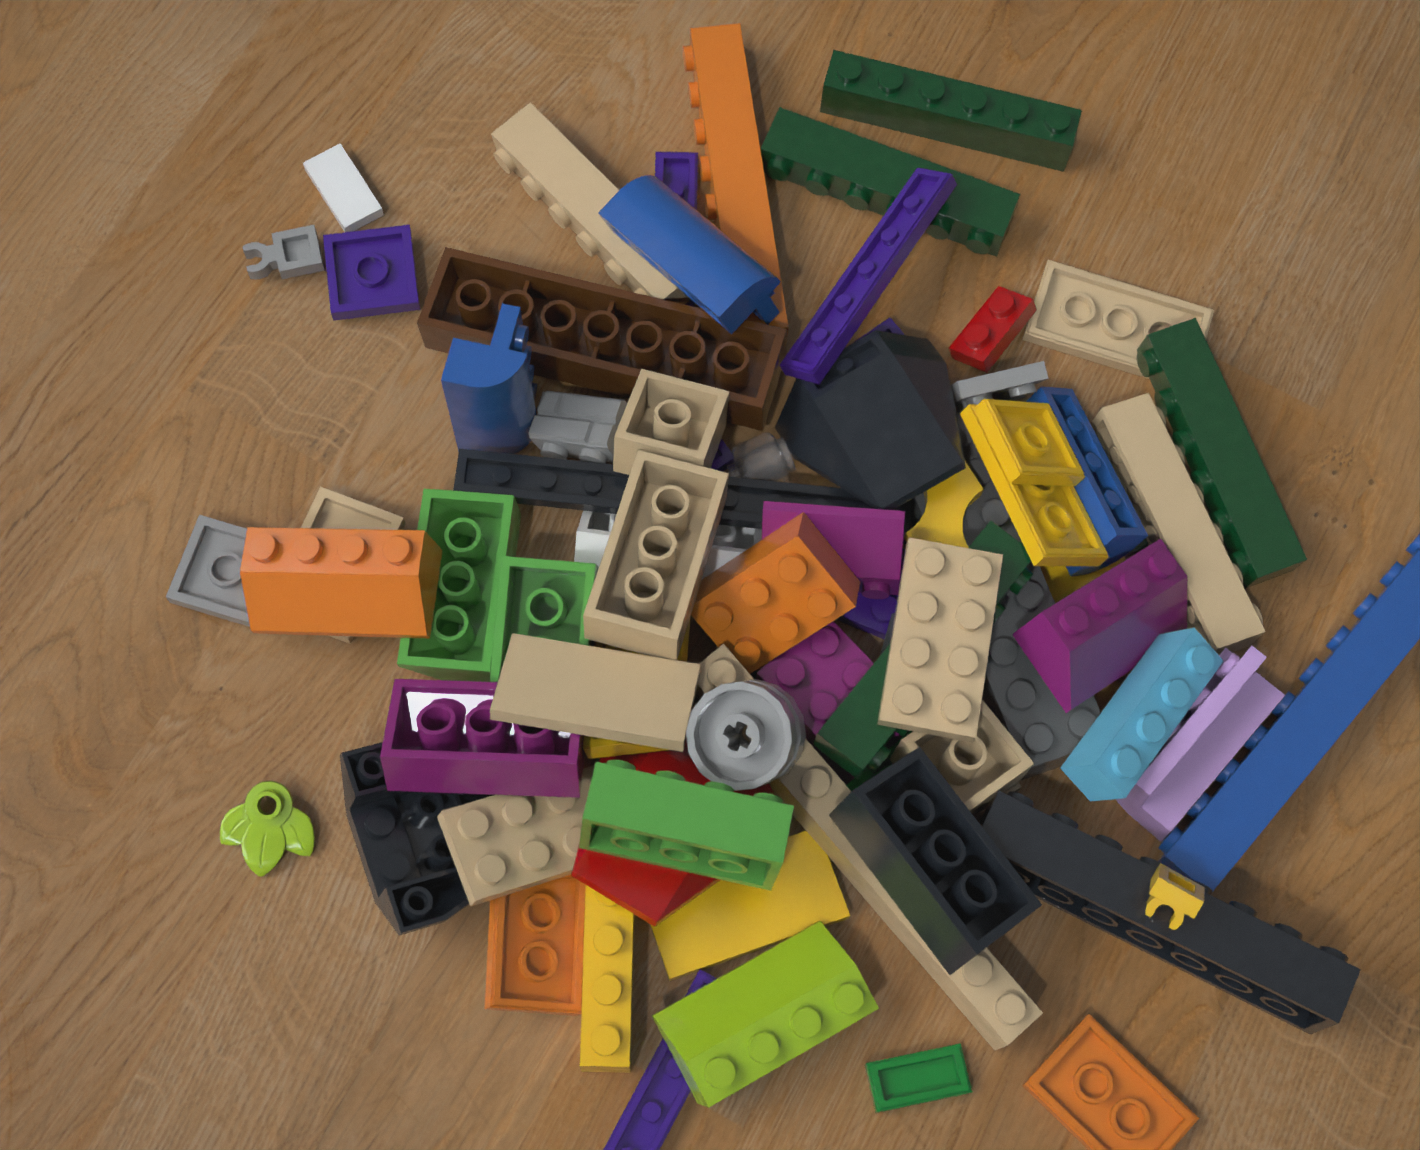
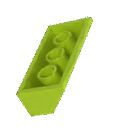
(764, 1013)

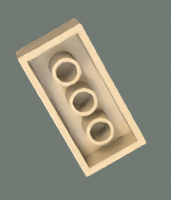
(656, 556)

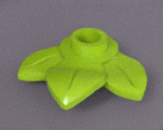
(267, 835)

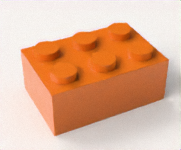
(775, 594)

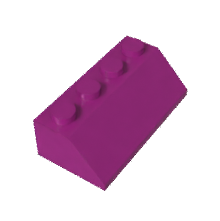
(1106, 625)
(446, 743)

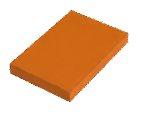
(537, 949)
(1108, 1094)

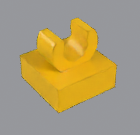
(1176, 891)

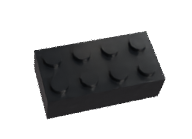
(934, 859)

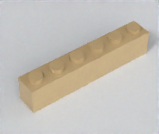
(575, 194)
(1174, 511)

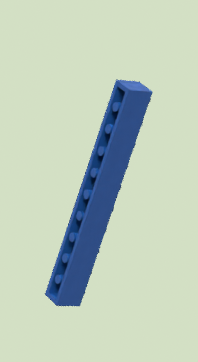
(1302, 732)

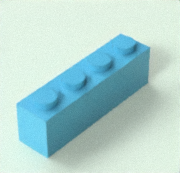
(1142, 715)

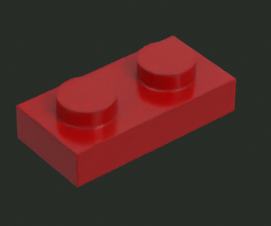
(992, 329)

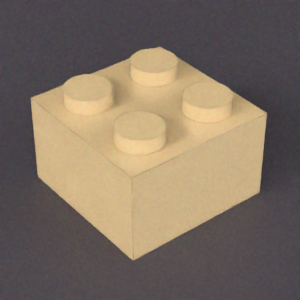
(670, 420)
(977, 767)

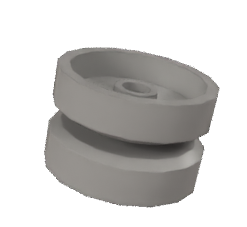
(718, 741)

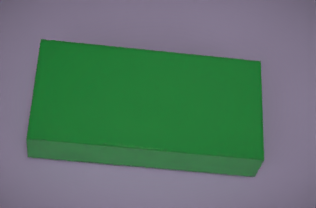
(918, 1078)

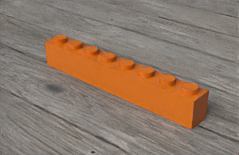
(732, 147)

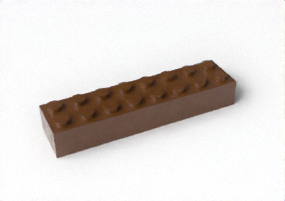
(604, 333)

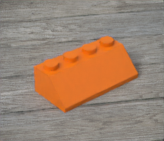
(340, 581)

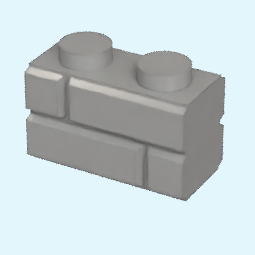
(576, 426)

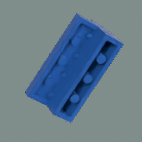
(691, 252)
(492, 387)
(1101, 488)

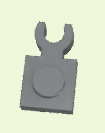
(292, 252)

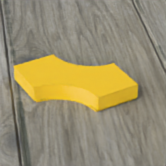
(945, 509)

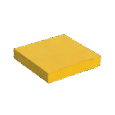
(1029, 443)

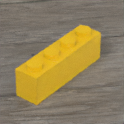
(606, 985)

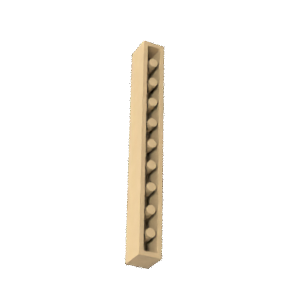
(978, 988)

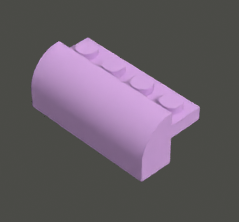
(1203, 742)

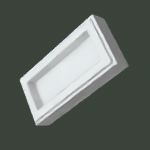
(343, 188)

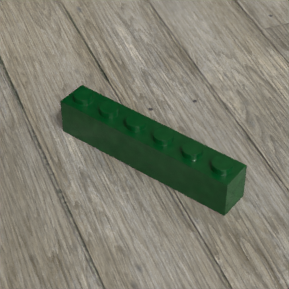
(949, 110)
(874, 174)
(1219, 452)
(852, 731)

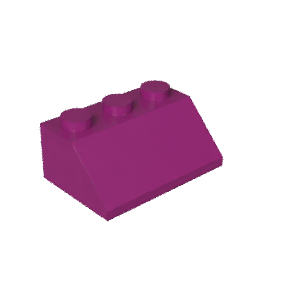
(863, 537)

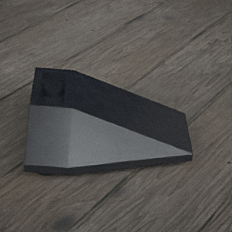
(878, 420)
(402, 844)

